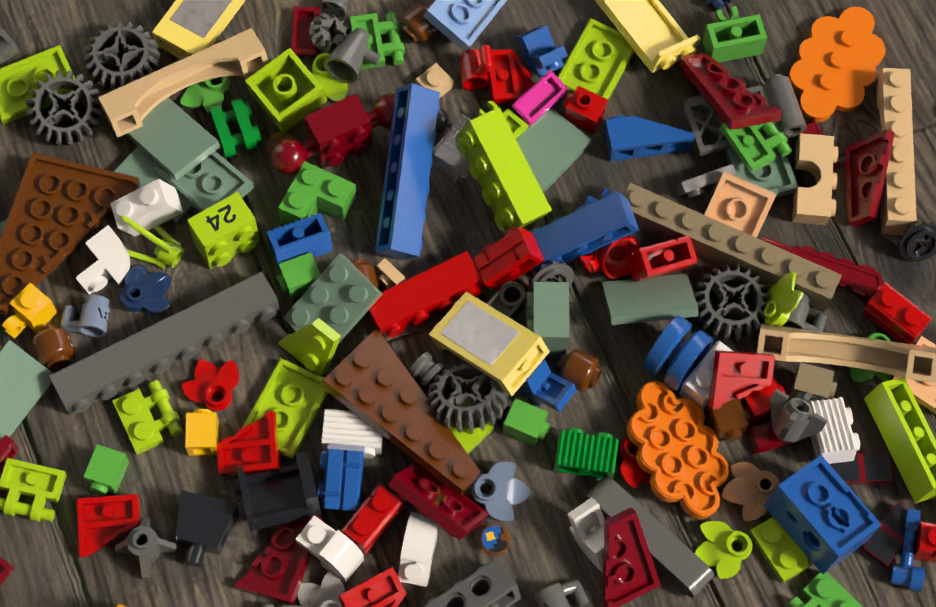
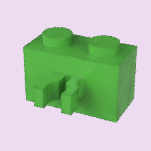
(734, 37)

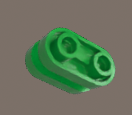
(241, 113)

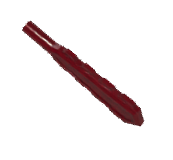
(860, 279)

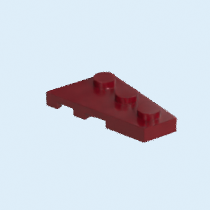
(866, 175)
(627, 560)
(280, 567)

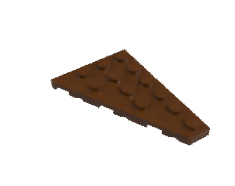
(51, 216)

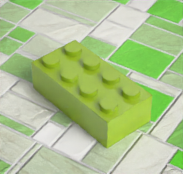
(502, 171)

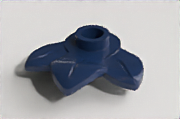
(148, 287)

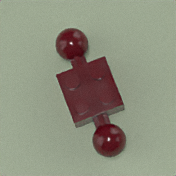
(334, 134)

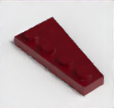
(727, 94)

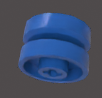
(675, 351)

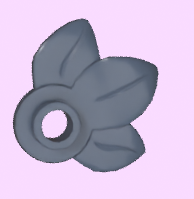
(505, 491)

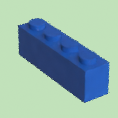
(585, 230)

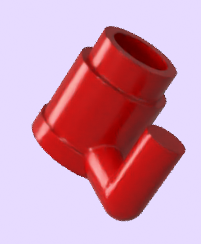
(474, 68)

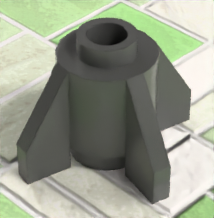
(793, 418)
(145, 553)

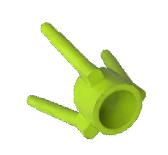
(167, 251)

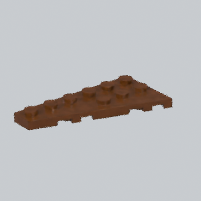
(388, 399)

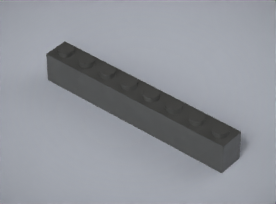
(165, 343)

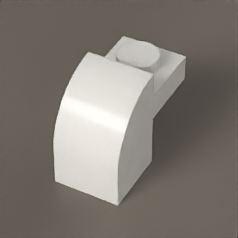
(111, 262)
(589, 530)
(332, 548)
(418, 550)

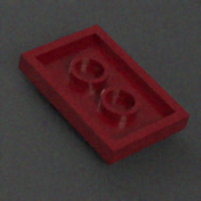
(437, 501)

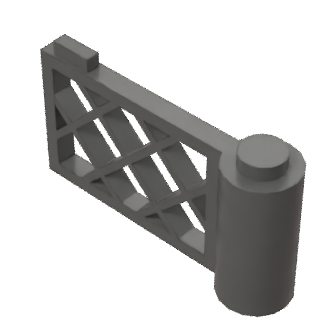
(777, 93)

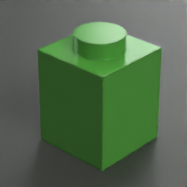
(298, 275)
(526, 423)
(106, 470)

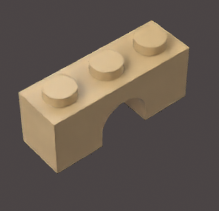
(816, 156)

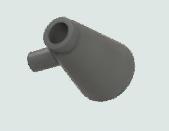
(347, 58)

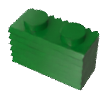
(586, 453)

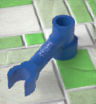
(906, 573)

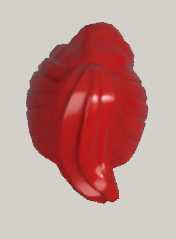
(611, 258)

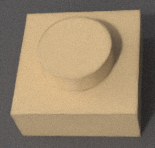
(436, 79)
(388, 275)

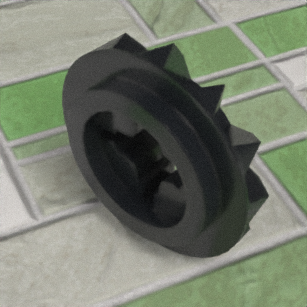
(921, 250)

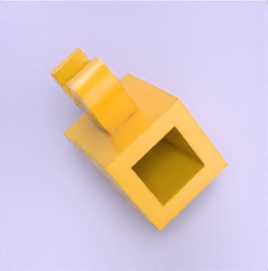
(30, 310)

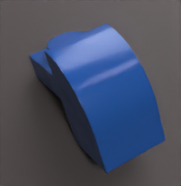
(540, 50)
(547, 388)

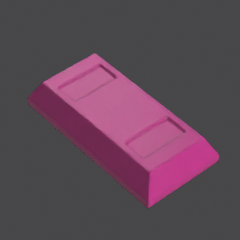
(540, 98)

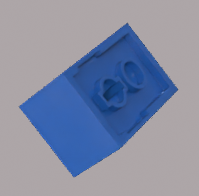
(822, 514)

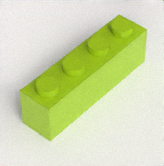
(906, 436)

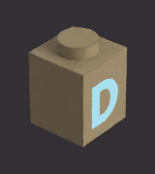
(815, 380)

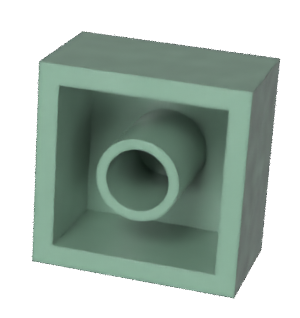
(549, 315)

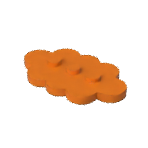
(837, 64)
(677, 450)

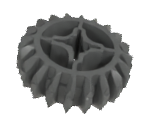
(107, 52)
(56, 116)
(718, 285)
(467, 404)

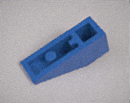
(638, 138)

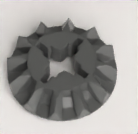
(320, 35)
(560, 270)

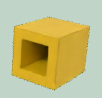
(202, 433)

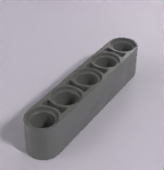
(667, 551)

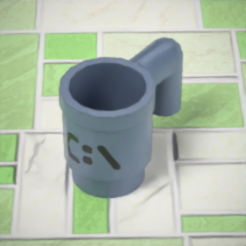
(92, 319)

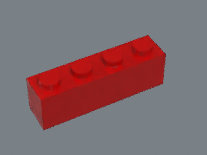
(425, 295)

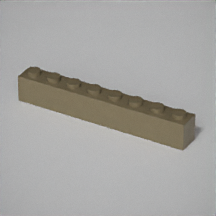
(730, 246)

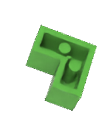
(314, 191)

